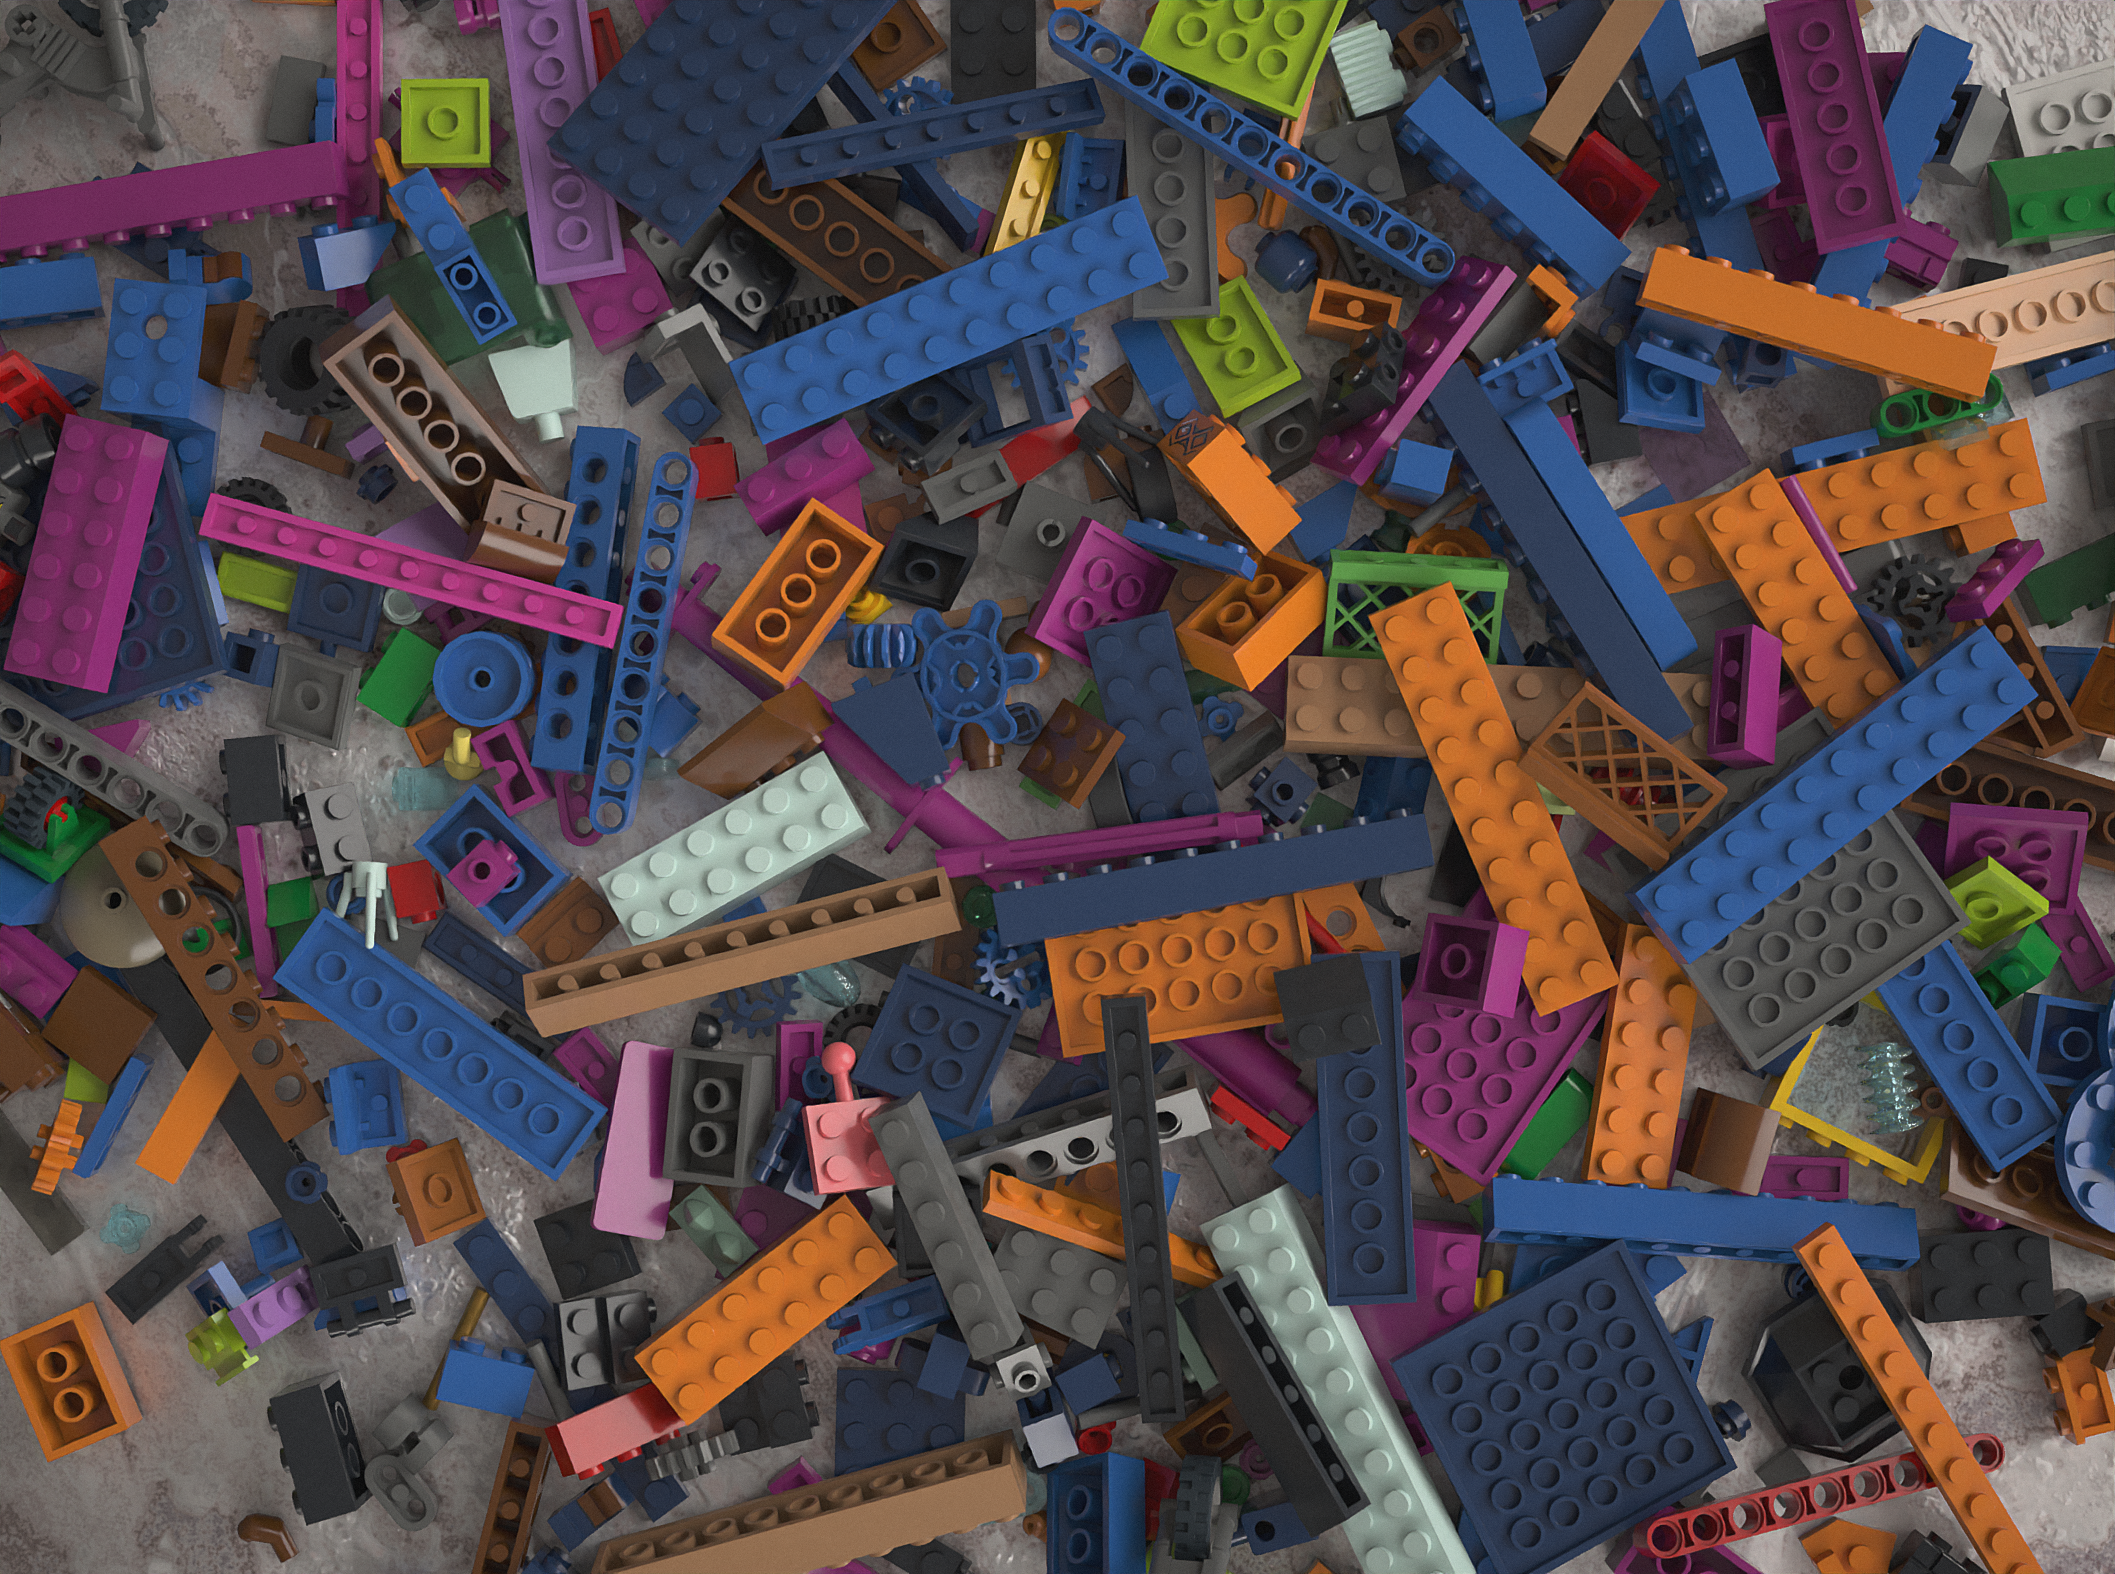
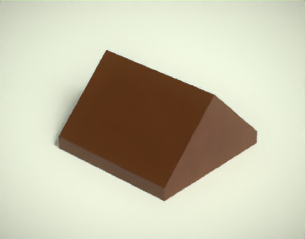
(1210, 1427)

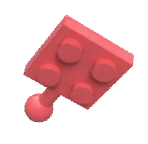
(839, 1135)

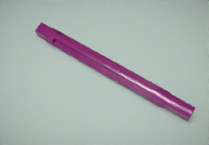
(1099, 843)

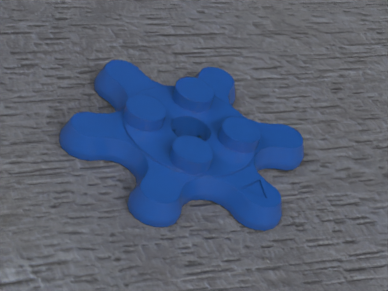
(996, 672)

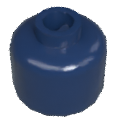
(1285, 261)

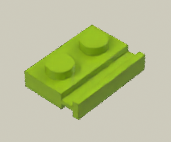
(219, 1346)

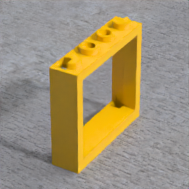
(1780, 1088)

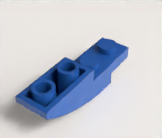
(453, 255)

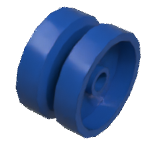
(459, 677)

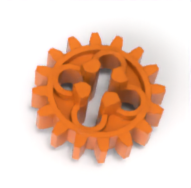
(56, 1147)

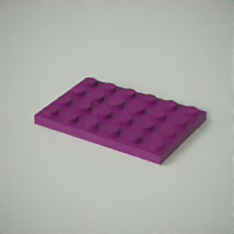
(1485, 1075)

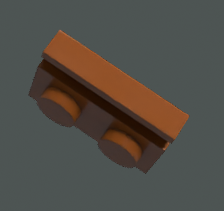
(569, 925)

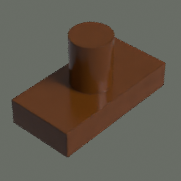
(310, 447)

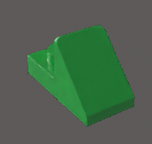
(291, 910)

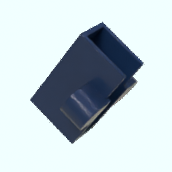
(943, 1362)

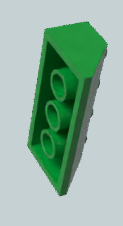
(2053, 196)

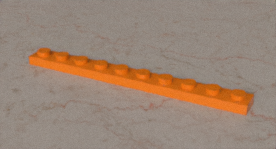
(1914, 1402)

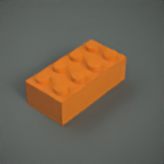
(797, 596)

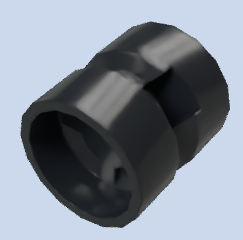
(29, 449)

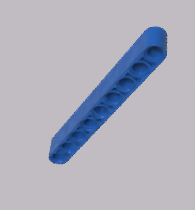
(636, 623)

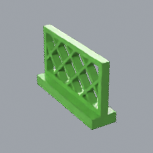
(1409, 571)

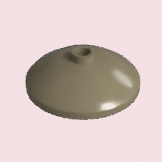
(107, 934)

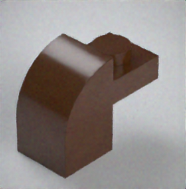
(1097, 485)

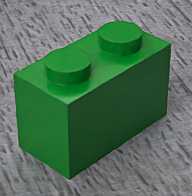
(401, 678)

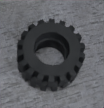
(287, 363)

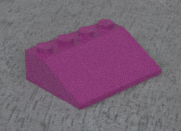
(1445, 1294)

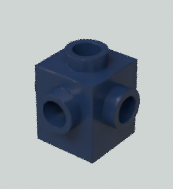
(1290, 783)

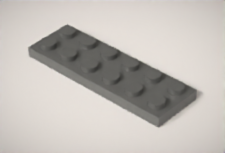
(1178, 200)

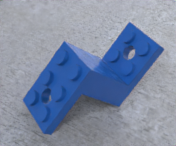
(159, 378)

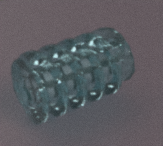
(1889, 1087)

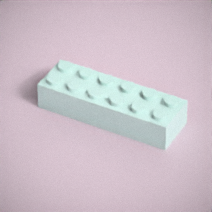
(736, 853)

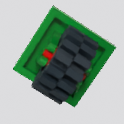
(49, 824)

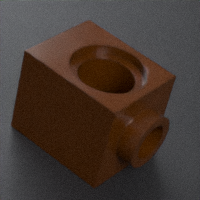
(1434, 26)

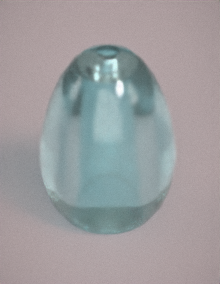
(832, 983)

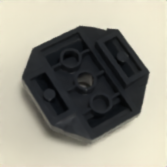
(1798, 1383)

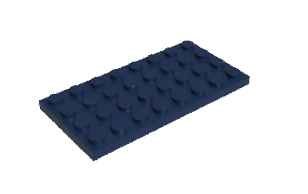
(701, 95)

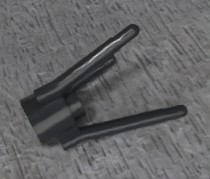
(1098, 430)

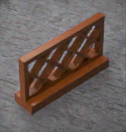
(1605, 808)

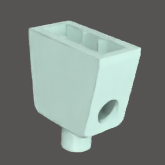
(539, 385)

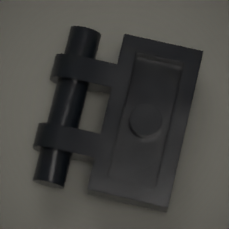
(360, 1277)

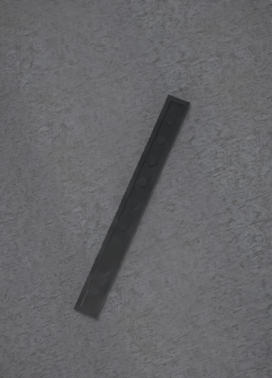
(1143, 1207)

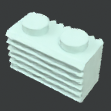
(1365, 72)

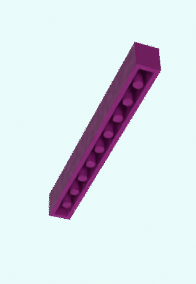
(173, 198)

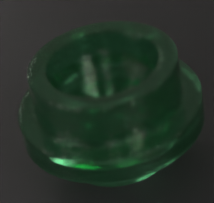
(978, 906)

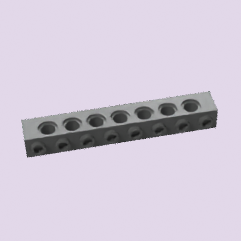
(1057, 1136)

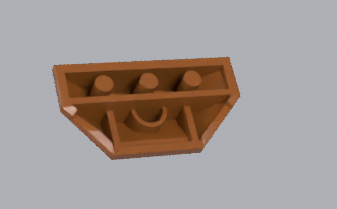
(2046, 722)

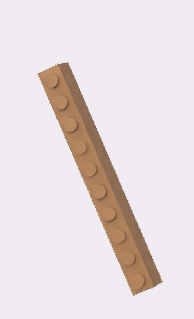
(741, 952)

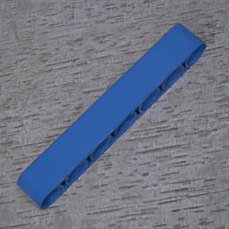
(1600, 533)

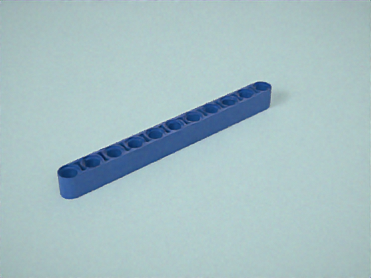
(1241, 128)

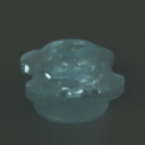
(137, 1224)

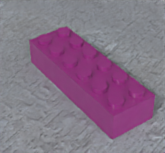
(86, 553)

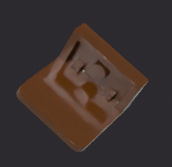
(231, 346)

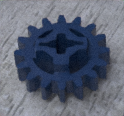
(746, 1008)

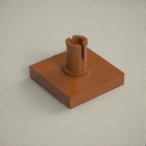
(435, 1192)

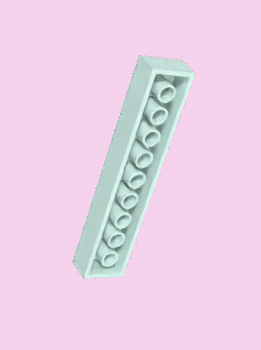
(1286, 1274)

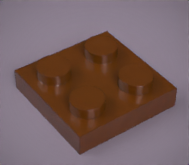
(1071, 753)

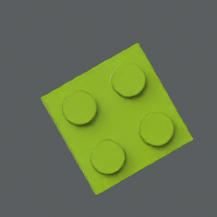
(445, 123)
(1994, 902)

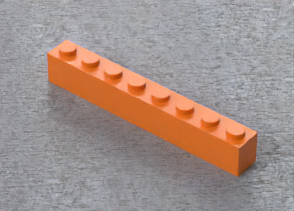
(1816, 324)

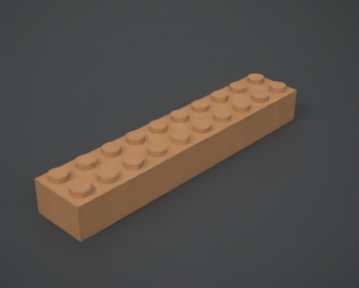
(1359, 711)
(836, 1517)

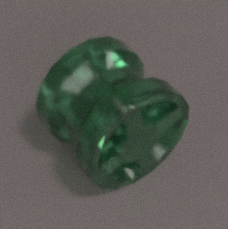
(1393, 534)

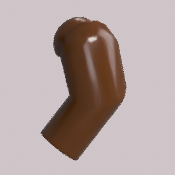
(1326, 251)
(269, 1530)

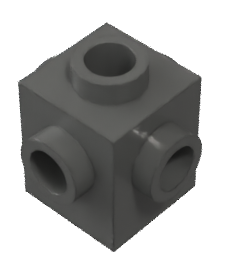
(1022, 1367)

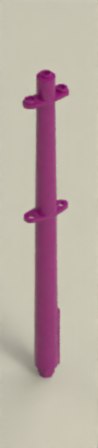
(1235, 1056)

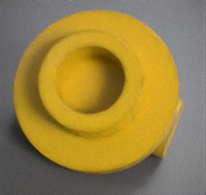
(867, 606)
(1488, 1289)

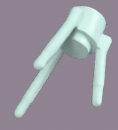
(370, 882)

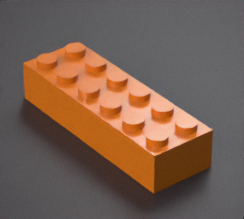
(764, 1307)

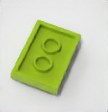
(1238, 352)

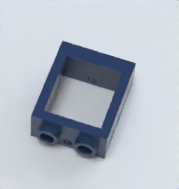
(1040, 383)

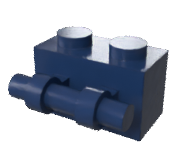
(792, 1168)

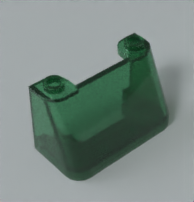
(509, 256)

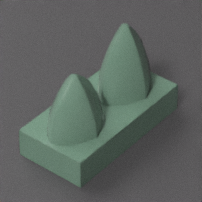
(714, 1230)

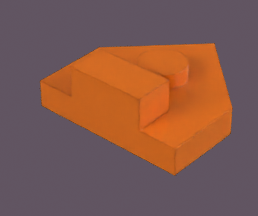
(1848, 1547)

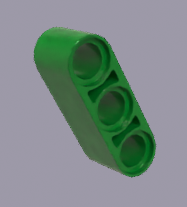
(1917, 415)
(1552, 1126)

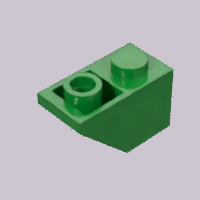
(2015, 965)

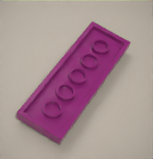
(1835, 122)
(1434, 342)

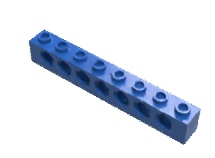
(602, 580)

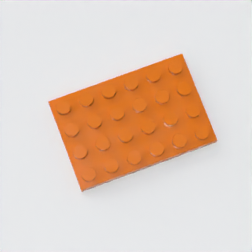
(1197, 970)

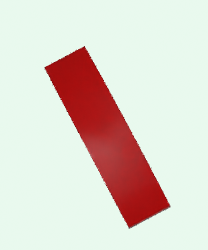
(30, 390)
(1039, 451)

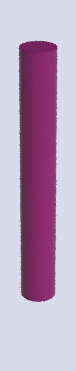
(1817, 531)

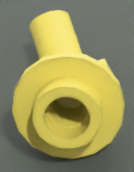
(461, 758)

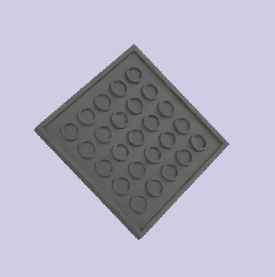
(1824, 937)

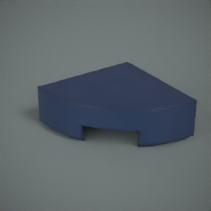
(640, 380)

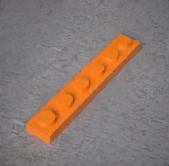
(1087, 1226)

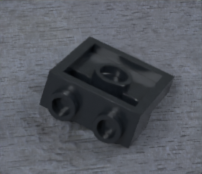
(1365, 379)
(925, 420)
(600, 1337)
(771, 1406)

